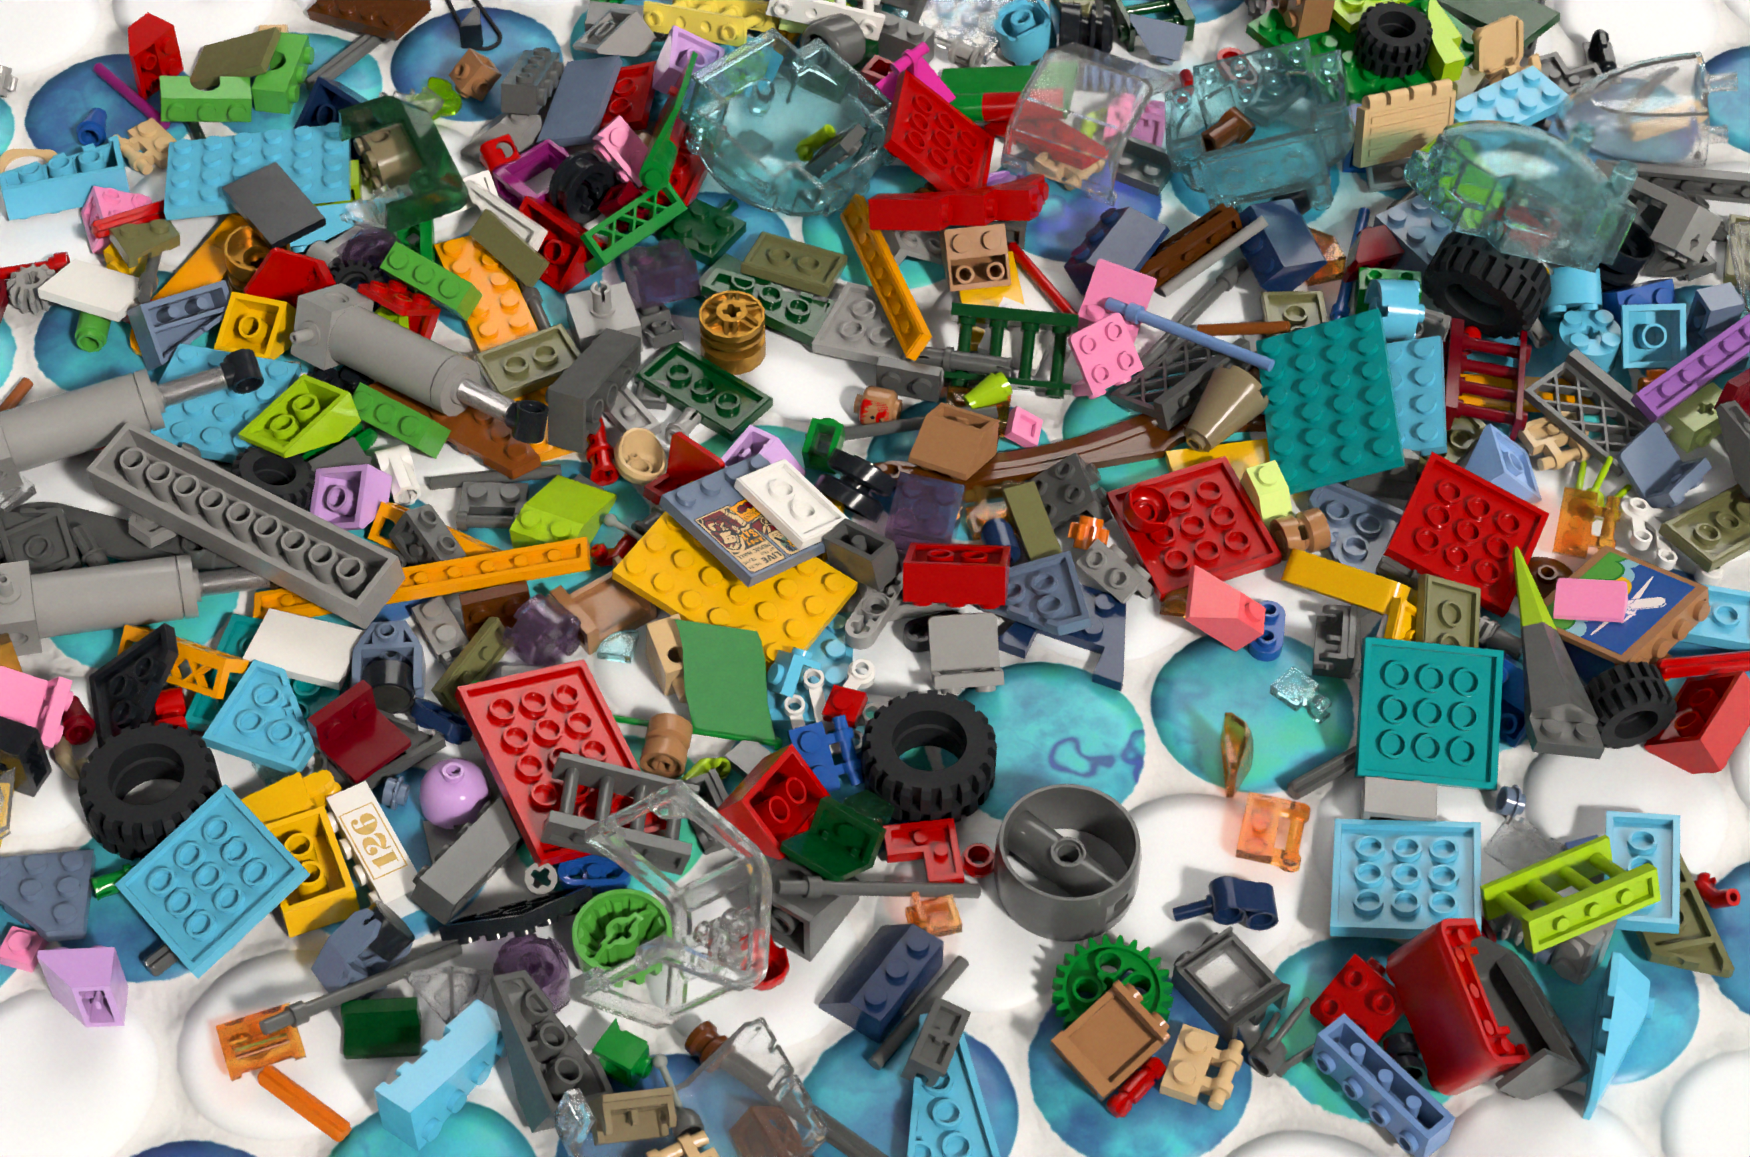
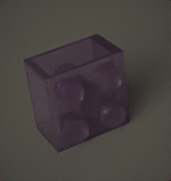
(660, 273)
(925, 511)

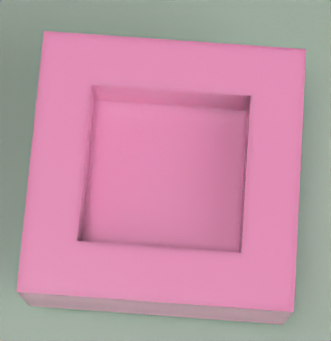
(1023, 428)
(21, 949)

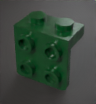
(837, 843)

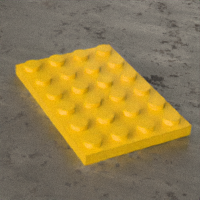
(688, 580)

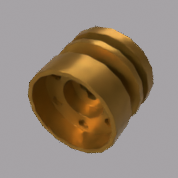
(243, 256)
(733, 331)

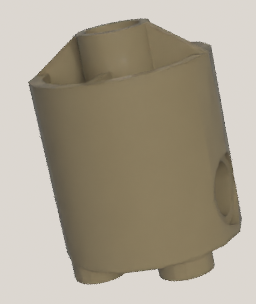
(386, 157)

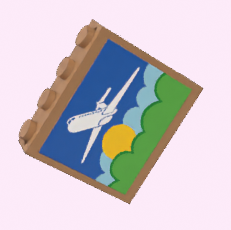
(1657, 614)

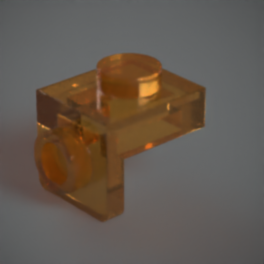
(935, 915)

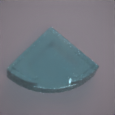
(619, 646)

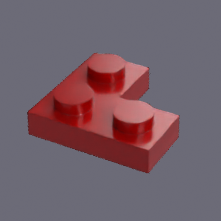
(927, 841)

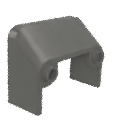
(1531, 1020)

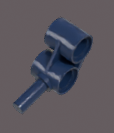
(1232, 901)

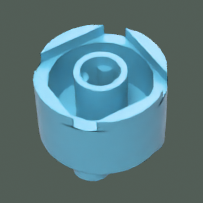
(1025, 31)
(1572, 291)
(1398, 305)
(1592, 334)

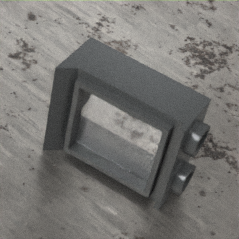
(1228, 983)

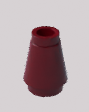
(77, 723)

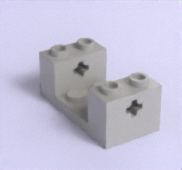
(1684, 225)

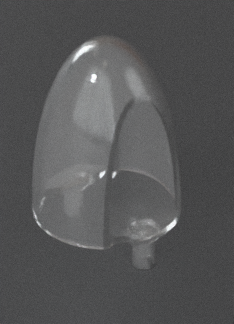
(1650, 111)

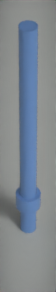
(1136, 314)

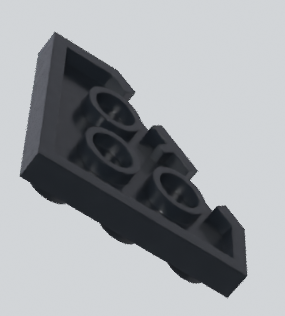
(131, 683)
(516, 917)

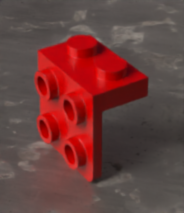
(287, 275)
(398, 299)
(686, 463)
(1363, 996)

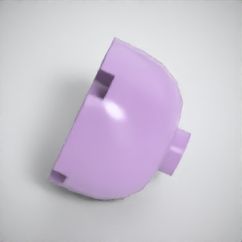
(453, 792)

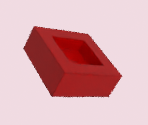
(845, 702)

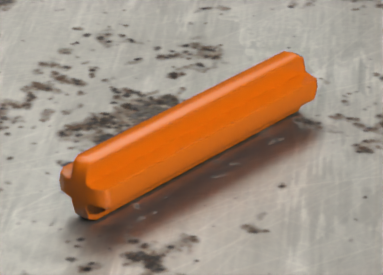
(304, 1103)

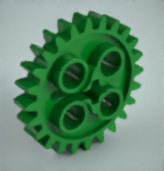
(1085, 974)

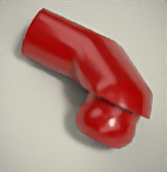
(1714, 897)

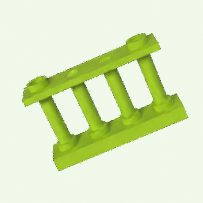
(1578, 912)

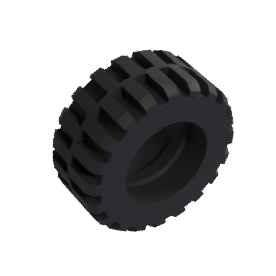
(1486, 286)
(936, 722)
(132, 760)

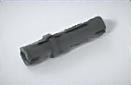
(965, 361)

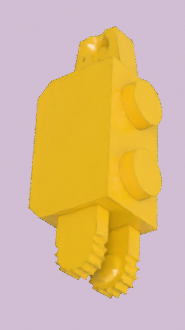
(292, 796)

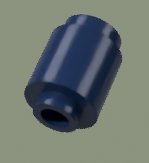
(1001, 533)

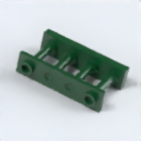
(1177, 10)
(1029, 322)

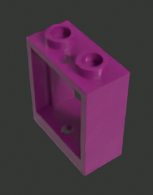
(511, 177)

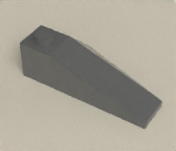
(542, 1051)

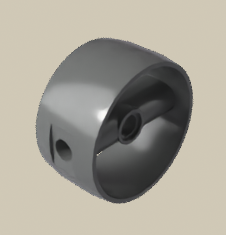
(1097, 894)

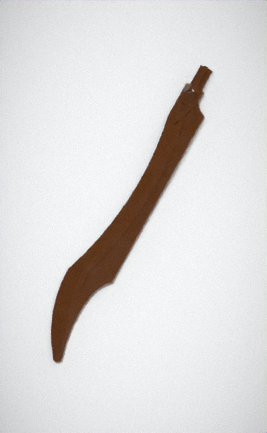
(1119, 444)

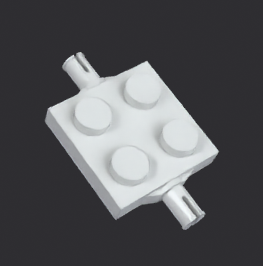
(1013, 341)

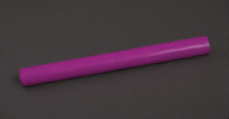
(129, 94)

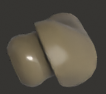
(65, 758)

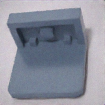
(1658, 470)

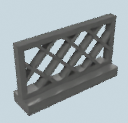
(1607, 395)
(1180, 401)

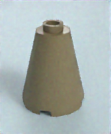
(1224, 407)

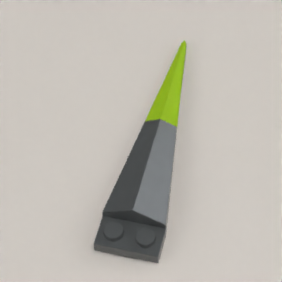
(1555, 702)

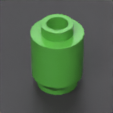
(91, 332)

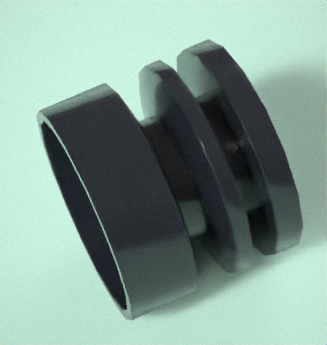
(1089, 30)
(1630, 260)

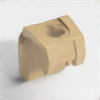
(1500, 49)

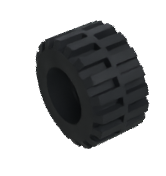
(1393, 39)
(281, 476)
(1630, 704)

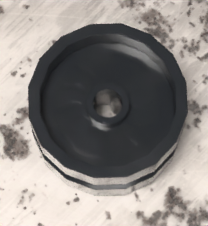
(857, 481)

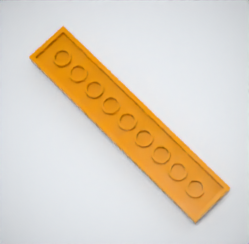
(500, 312)

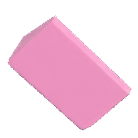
(1590, 600)

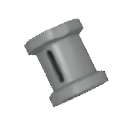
(965, 54)
(529, 880)

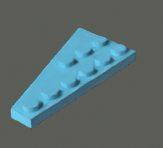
(952, 1114)

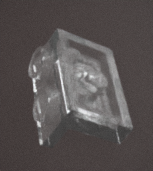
(1519, 846)

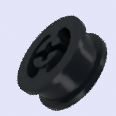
(580, 186)

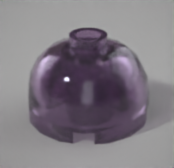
(372, 246)

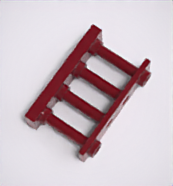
(1455, 386)

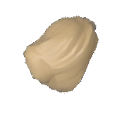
(639, 456)

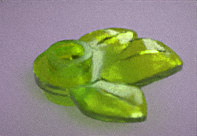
(452, 100)

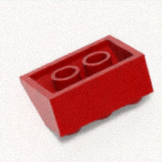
(561, 245)
(956, 574)
(1707, 723)
(775, 801)

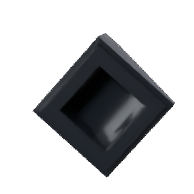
(471, 30)

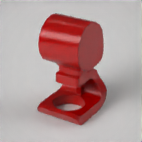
(494, 158)
(171, 708)

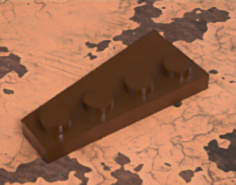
(374, 17)

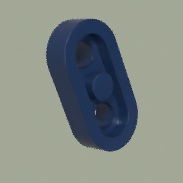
(434, 716)

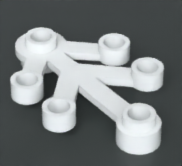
(1638, 514)
(854, 681)

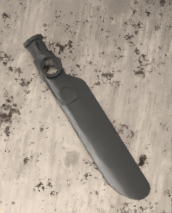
(114, 536)

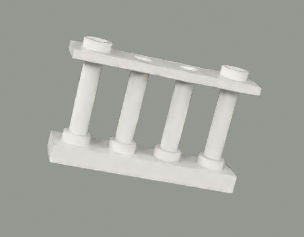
(814, 10)

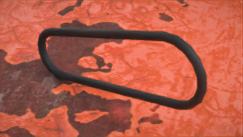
(497, 43)

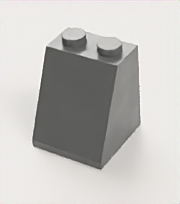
(801, 922)

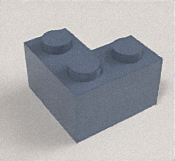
(1712, 313)

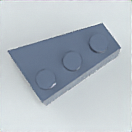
(176, 320)

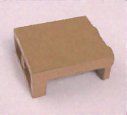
(605, 609)
(1111, 1040)

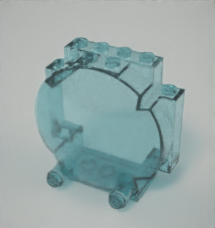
(762, 102)
(1299, 118)
(1527, 191)

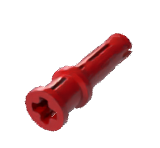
(601, 456)

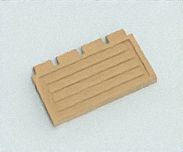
(1401, 120)

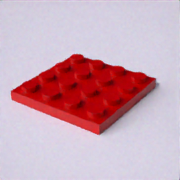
(936, 138)
(1208, 528)
(1466, 531)

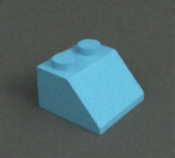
(1653, 335)

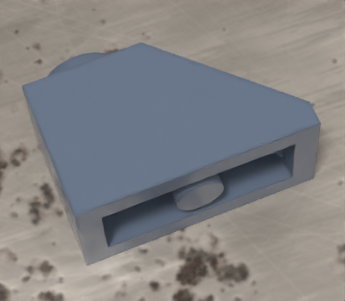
(1161, 37)

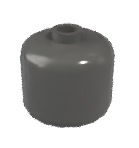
(840, 34)

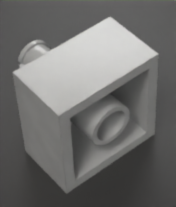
(598, 309)

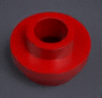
(978, 852)

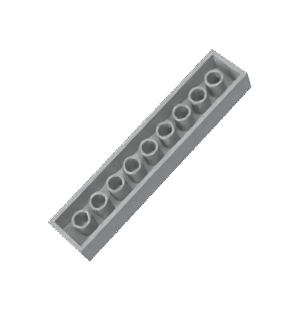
(247, 525)

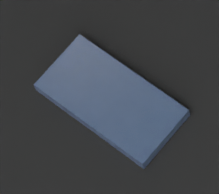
(580, 101)

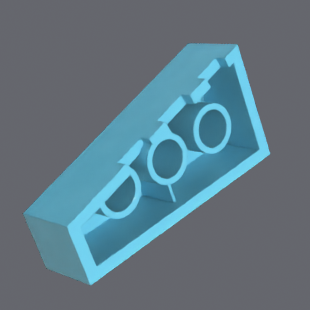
(63, 181)
(442, 1076)

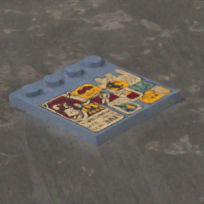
(733, 526)

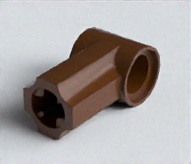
(1230, 130)

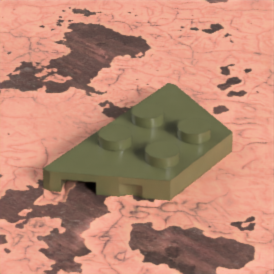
(1698, 942)

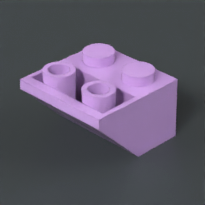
(758, 441)
(87, 983)

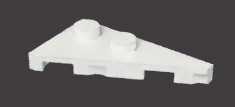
(517, 221)

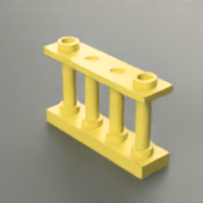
(712, 20)

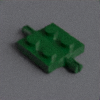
(707, 230)

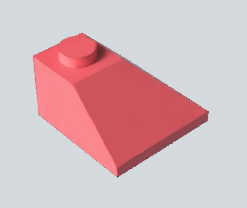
(1222, 610)

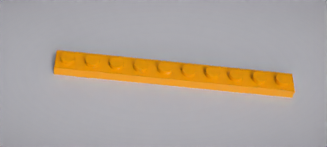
(457, 575)

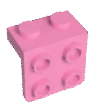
(1103, 356)
(35, 702)

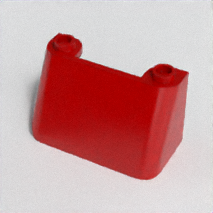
(1451, 1008)

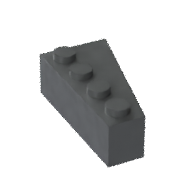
(590, 388)

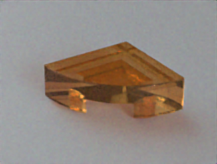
(1174, 603)

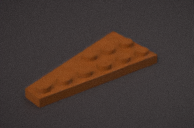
(477, 434)

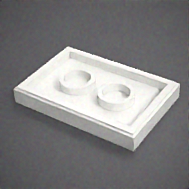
(92, 290)
(790, 503)
(305, 647)

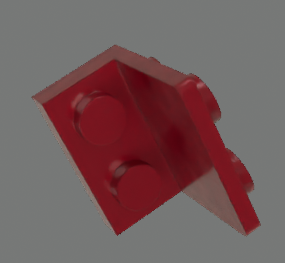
(356, 733)

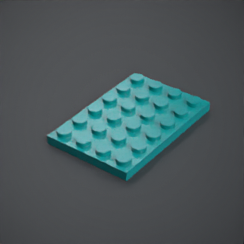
(1331, 402)

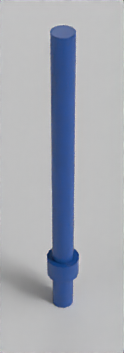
(1341, 308)

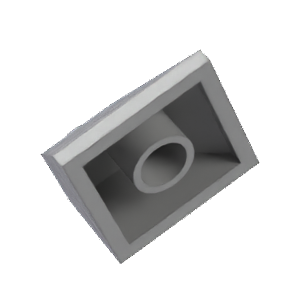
(617, 33)
(521, 127)

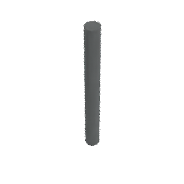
(456, 481)
(923, 1006)

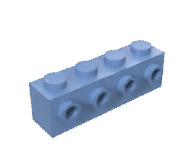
(1382, 1087)

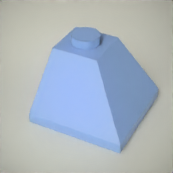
(1504, 464)

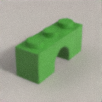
(280, 86)
(186, 104)
(432, 280)
(400, 420)

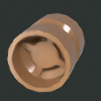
(1305, 532)
(666, 745)

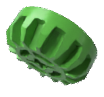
(623, 921)

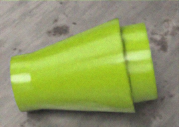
(989, 391)

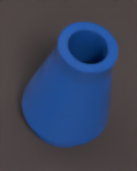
(93, 128)

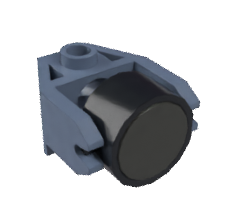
(395, 677)
(375, 927)

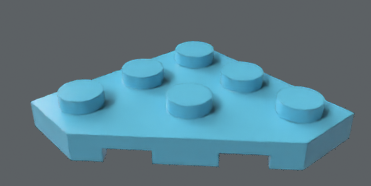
(263, 722)

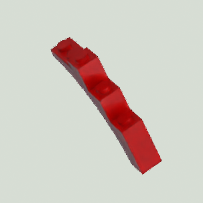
(967, 207)

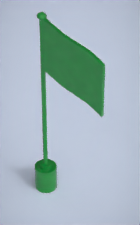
(723, 684)

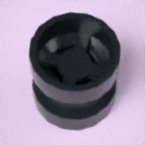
(1405, 1051)

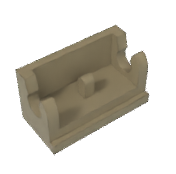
(633, 1115)

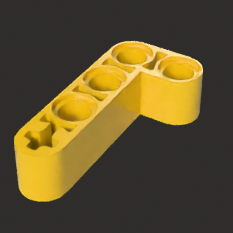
(1345, 582)

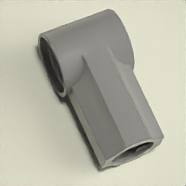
(332, 251)

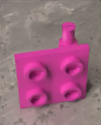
(916, 64)

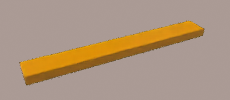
(886, 279)

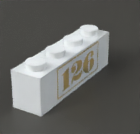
(374, 848)

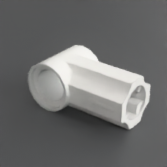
(399, 464)

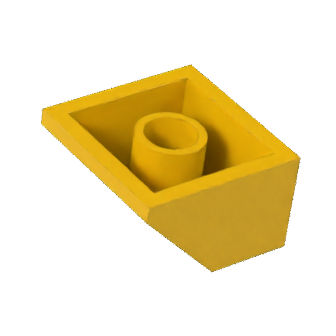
(256, 325)

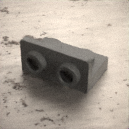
(1144, 166)
(1392, 483)
(424, 537)

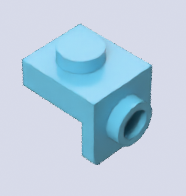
(786, 669)

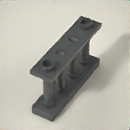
(569, 830)

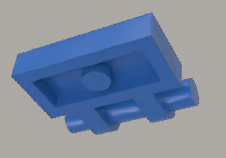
(814, 748)

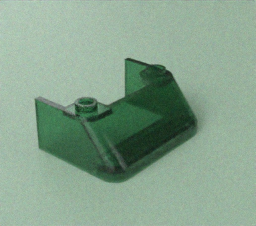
(437, 185)

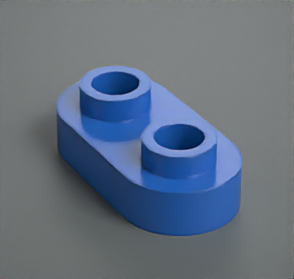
(1273, 631)
(594, 873)

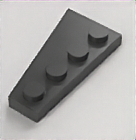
(836, 151)

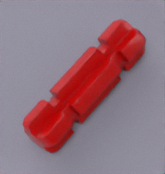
(1136, 1087)

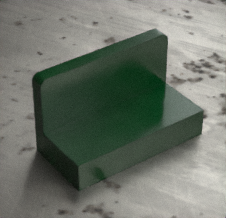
(381, 1028)

